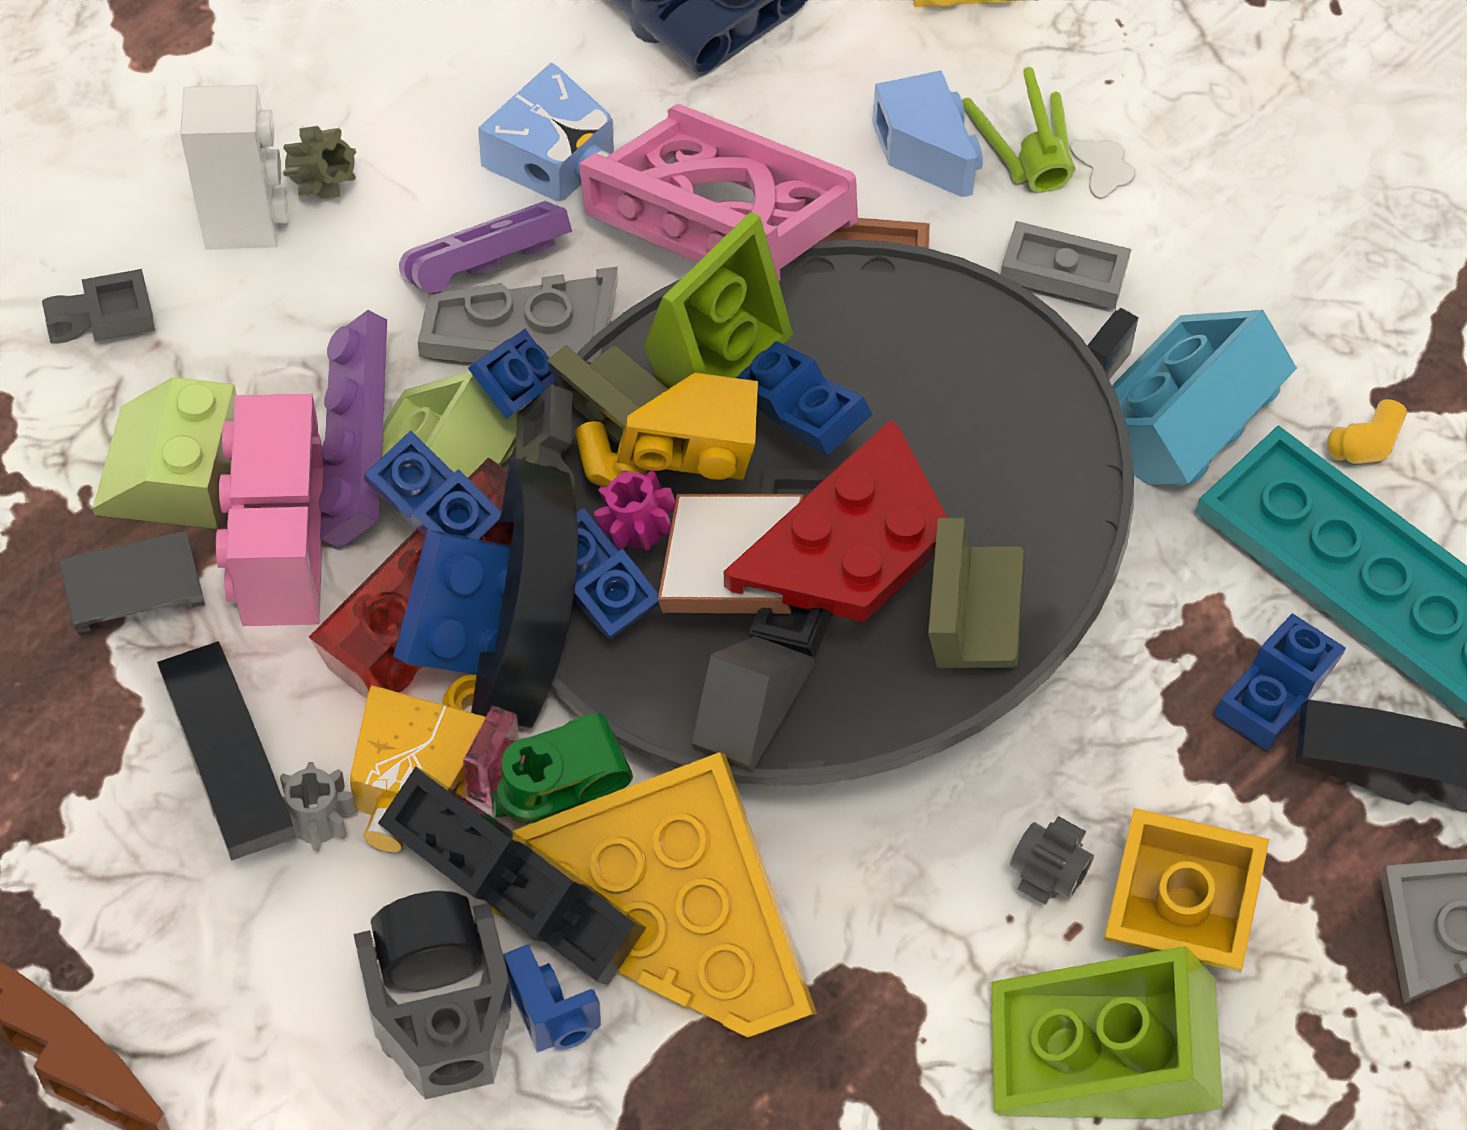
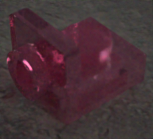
(486, 752)

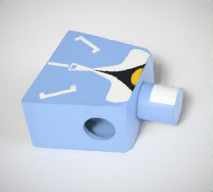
(546, 134)

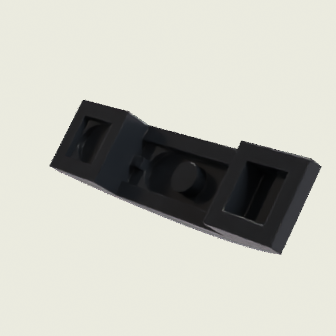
(536, 593)

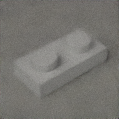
(1065, 264)

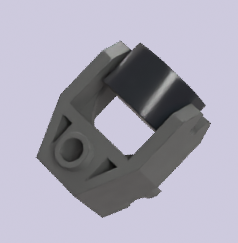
(423, 945)

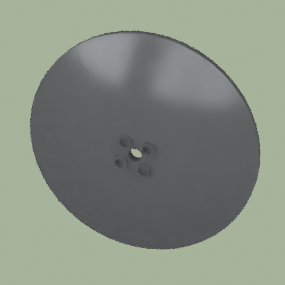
(1010, 437)

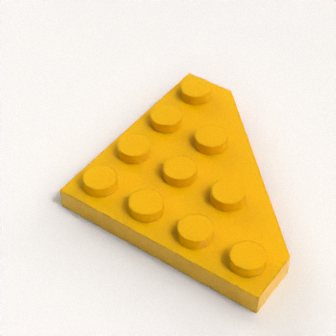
(691, 873)

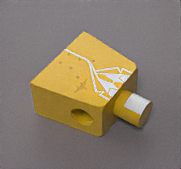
(396, 738)

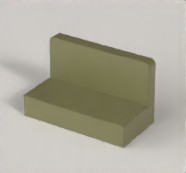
(606, 387)
(975, 600)

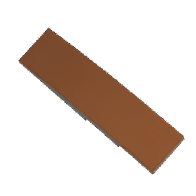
(72, 1058)

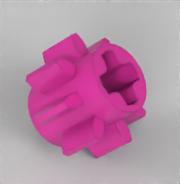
(635, 510)

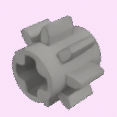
(317, 787)

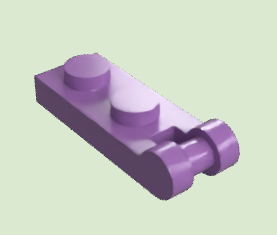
(482, 246)

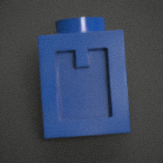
(542, 1006)

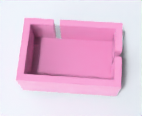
(272, 510)

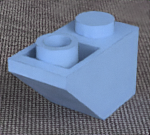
(926, 133)

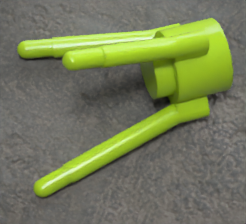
(1043, 155)

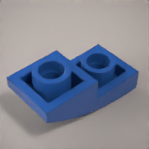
(513, 373)
(803, 400)
(429, 492)
(608, 581)
(1281, 678)

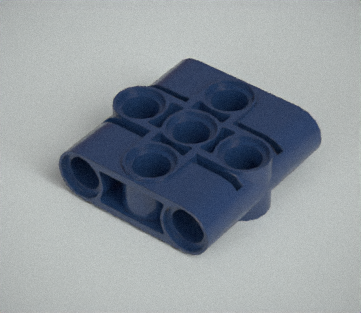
(705, 30)

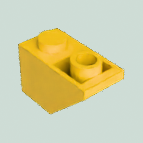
(695, 428)

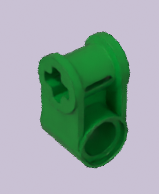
(561, 768)

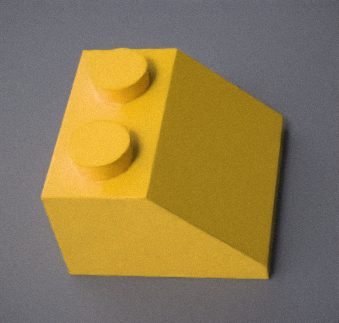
(1187, 889)

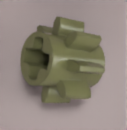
(319, 162)

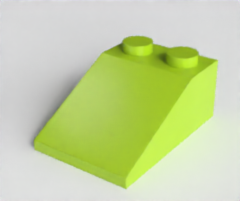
(720, 310)
(1108, 1039)

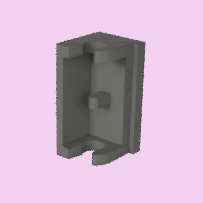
(130, 579)

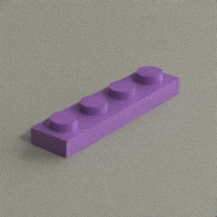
(353, 428)

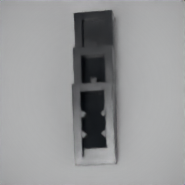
(226, 751)
(1385, 752)
(511, 876)

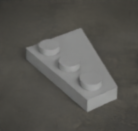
(556, 314)
(1427, 923)

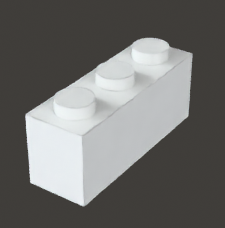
(232, 166)

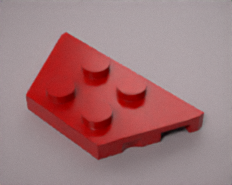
(850, 536)

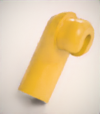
(1368, 440)
(596, 455)

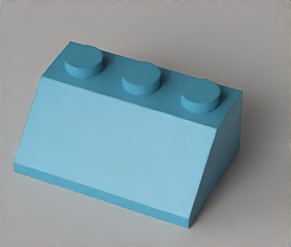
(1199, 391)

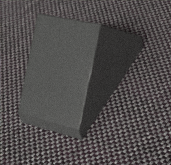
(747, 699)

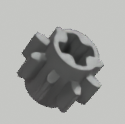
(1051, 860)

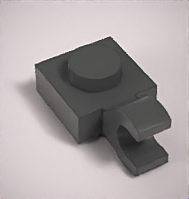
(110, 305)
(546, 429)

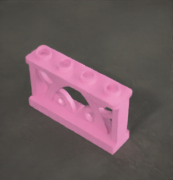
(658, 201)

